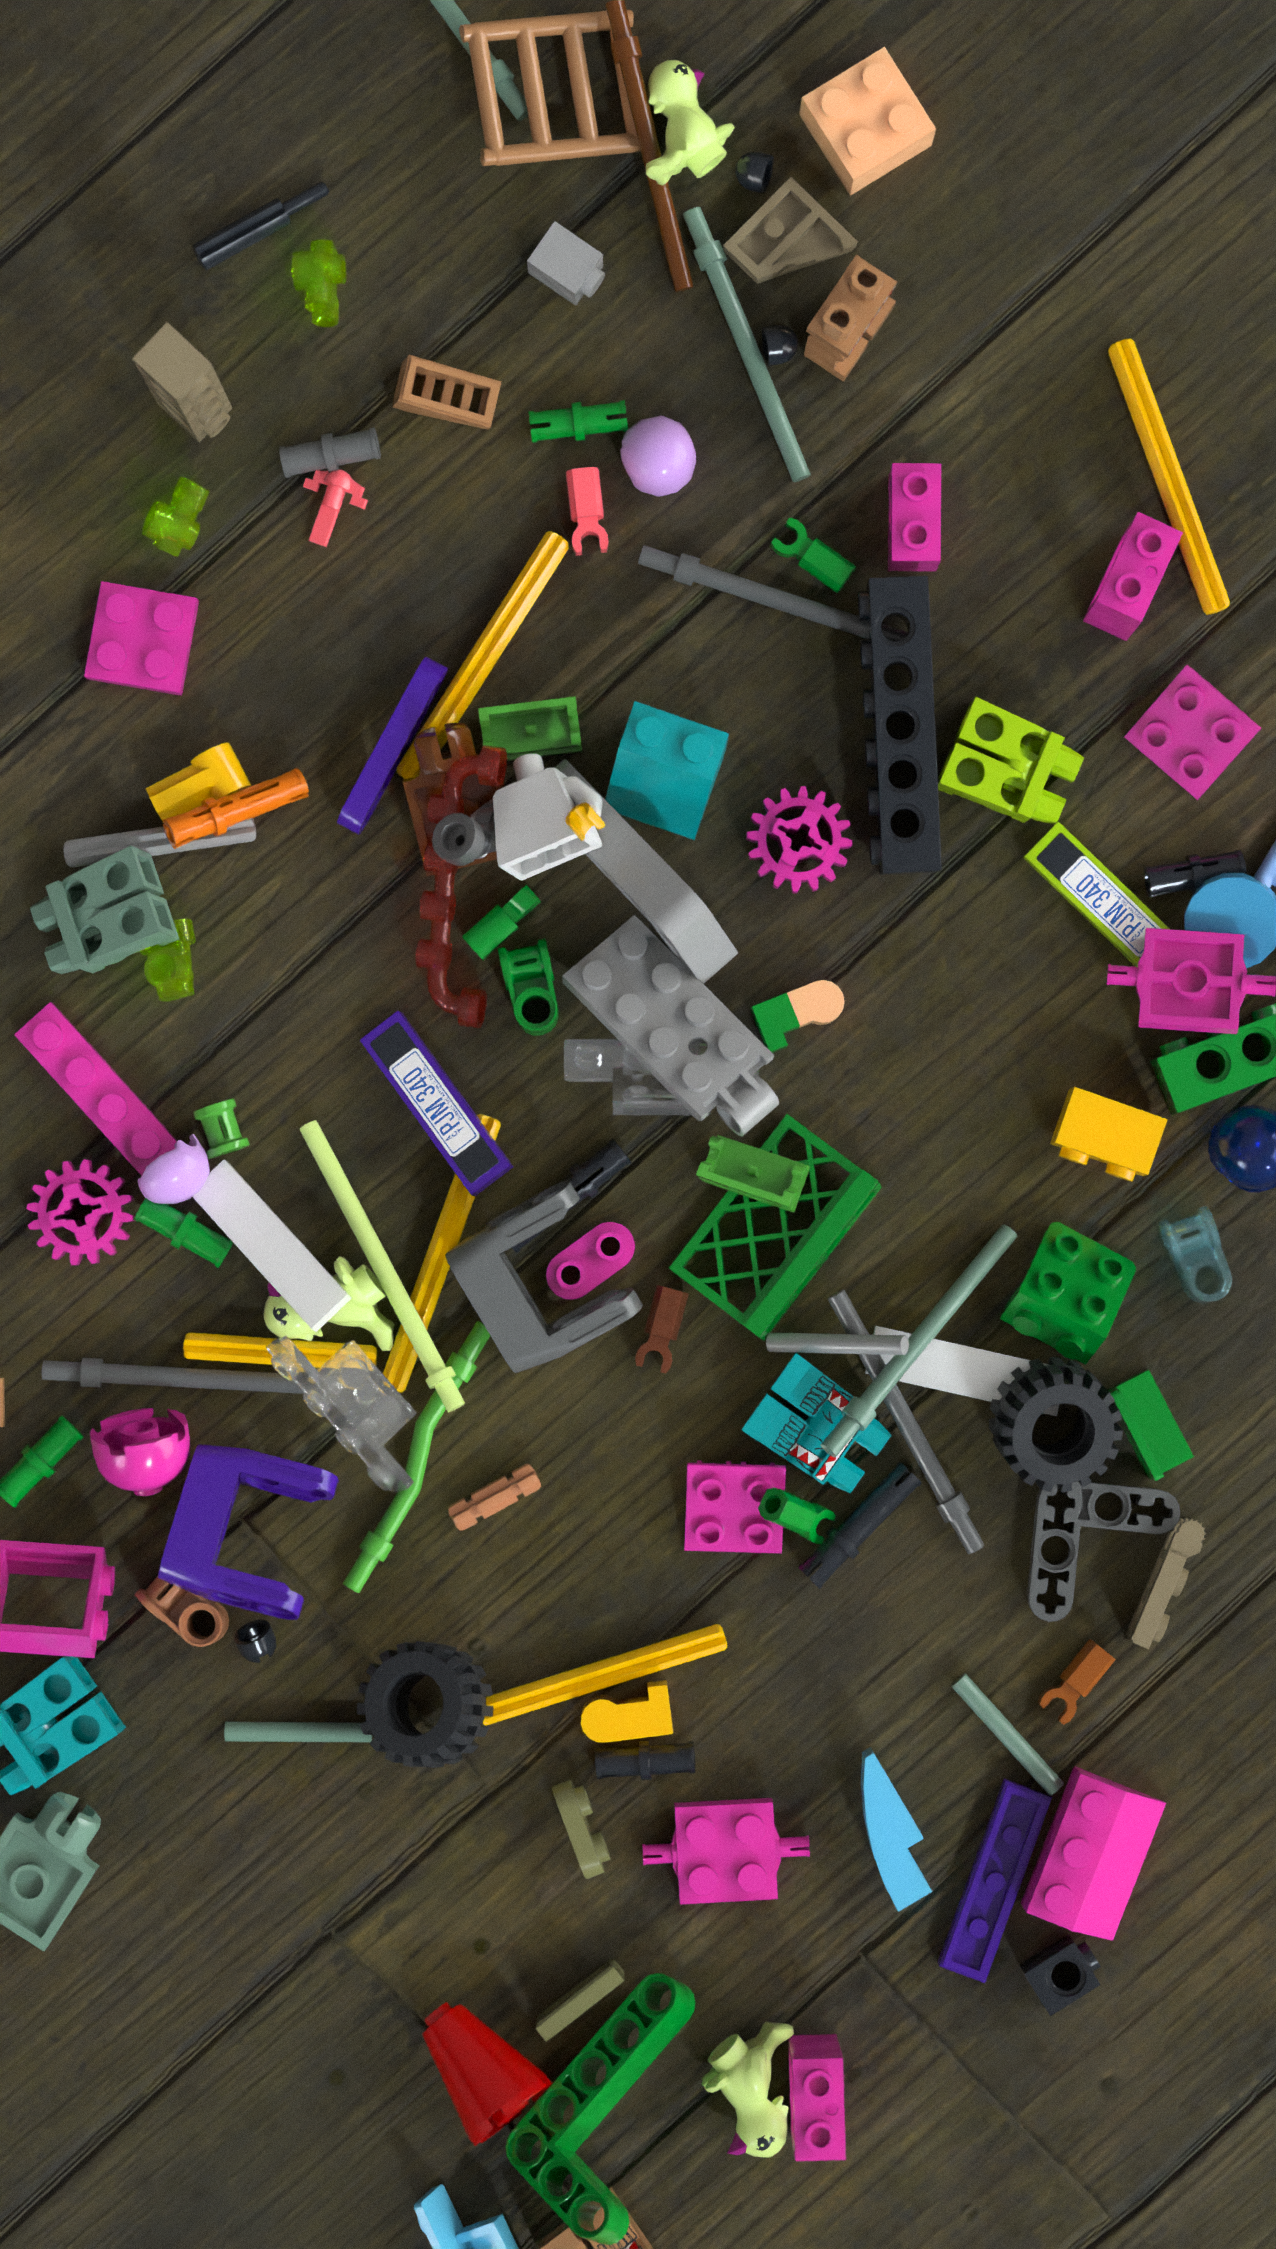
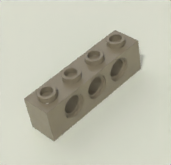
(184, 383)

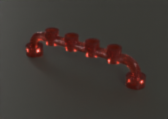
(441, 903)

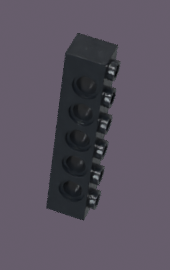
(909, 601)

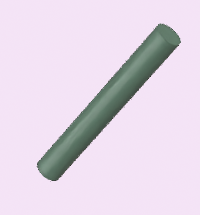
(295, 1732)
(1007, 1734)

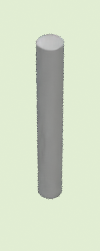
(837, 1343)

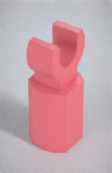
(586, 506)

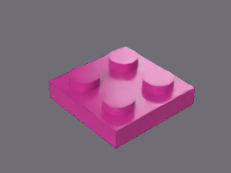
(141, 638)

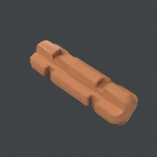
(494, 1497)

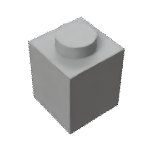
(566, 264)

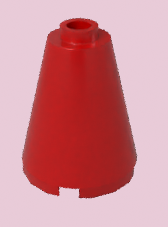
(481, 2071)

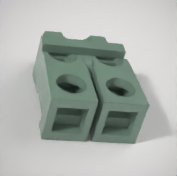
(105, 913)

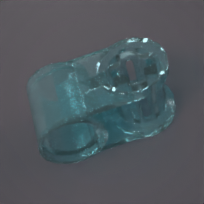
(1197, 1252)

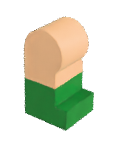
(813, 1003)

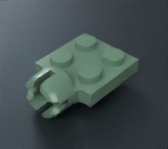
(45, 1868)

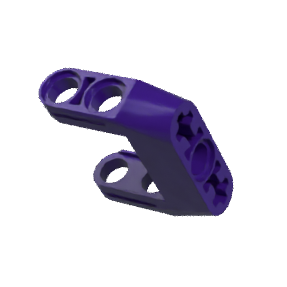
(204, 1517)

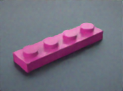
(95, 1087)

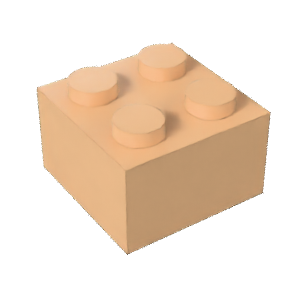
(867, 121)

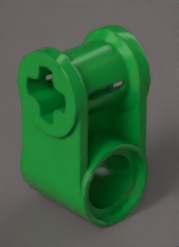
(530, 983)

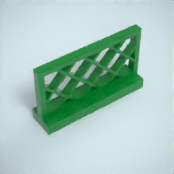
(806, 1256)

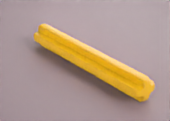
(253, 1349)

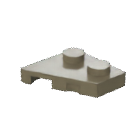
(787, 235)

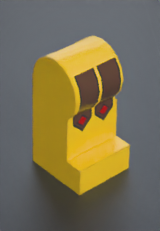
(632, 1718)

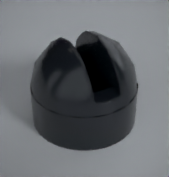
(755, 171)
(778, 344)
(255, 1640)

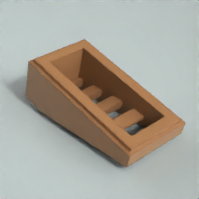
(442, 410)

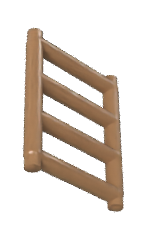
(542, 146)

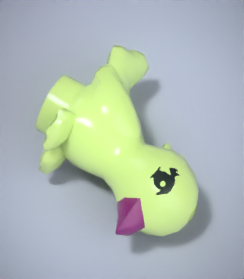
(690, 132)
(357, 1312)
(744, 2078)

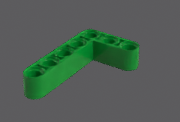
(593, 2104)

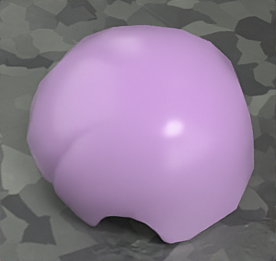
(658, 455)
(176, 1174)

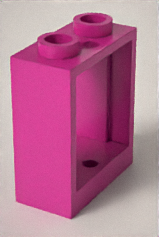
(1132, 576)
(57, 1561)
(816, 2097)

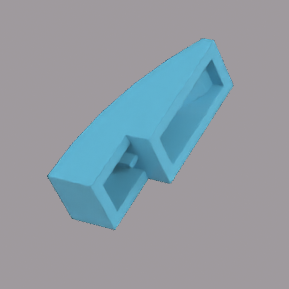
(891, 1834)

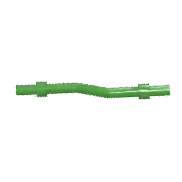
(377, 1544)

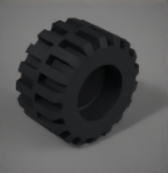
(1081, 1450)
(388, 1704)

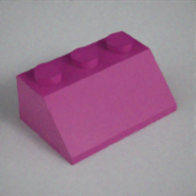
(1092, 1855)

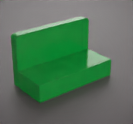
(1150, 1425)

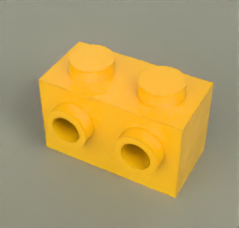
(1107, 1133)

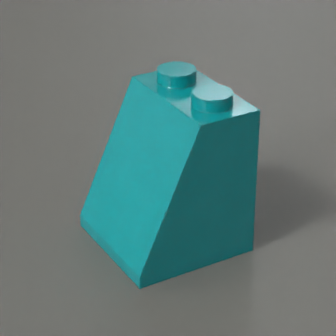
(665, 770)

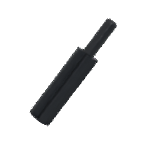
(253, 227)

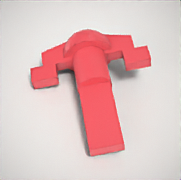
(337, 483)

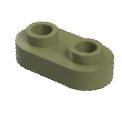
(588, 1847)

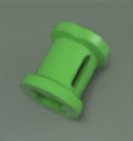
(224, 1113)

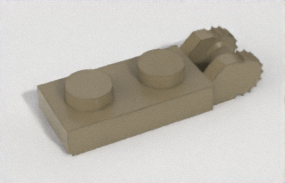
(1165, 1580)

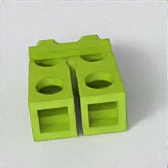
(1022, 766)

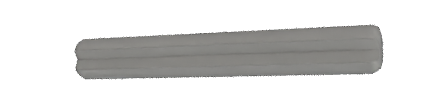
(153, 841)

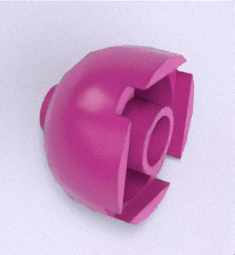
(141, 1450)

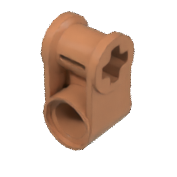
(178, 1610)

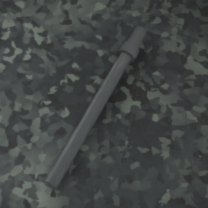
(689, 570)
(94, 1372)
(950, 1504)

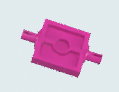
(1191, 980)
(726, 1850)

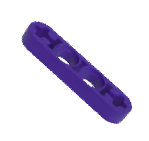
(392, 745)

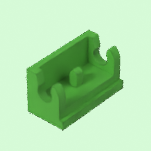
(533, 727)
(753, 1173)

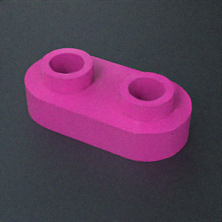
(590, 1260)

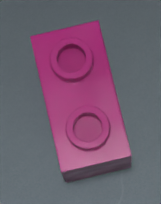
(914, 517)

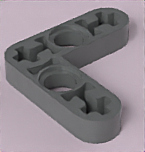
(1083, 1514)

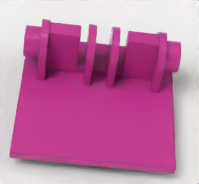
(1192, 732)
(725, 1505)

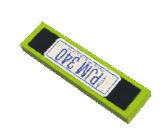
(1093, 891)

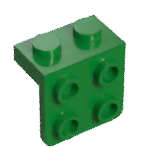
(1070, 1293)

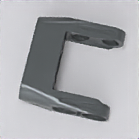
(504, 1300)

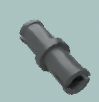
(330, 452)

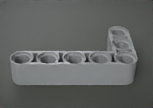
(658, 893)

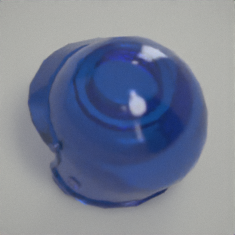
(1245, 1148)

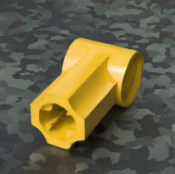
(211, 774)

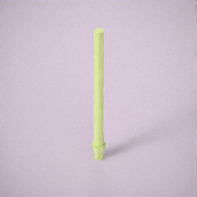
(439, 1375)

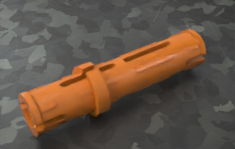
(219, 814)

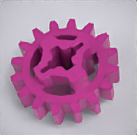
(820, 849)
(75, 1190)

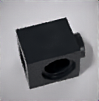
(1059, 1995)

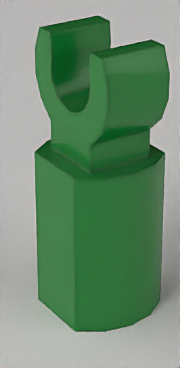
(815, 557)
(500, 923)
(794, 1513)

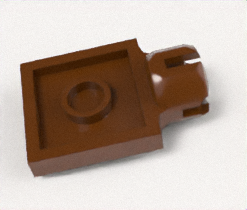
(431, 777)

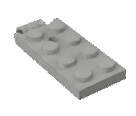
(660, 1009)

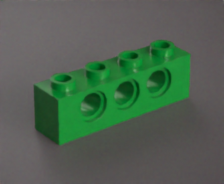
(1184, 1085)

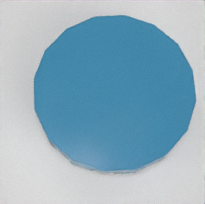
(1236, 906)

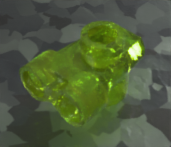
(318, 275)
(175, 523)
(164, 959)

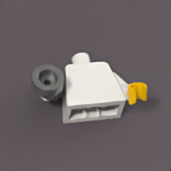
(527, 823)

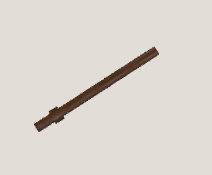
(626, 52)

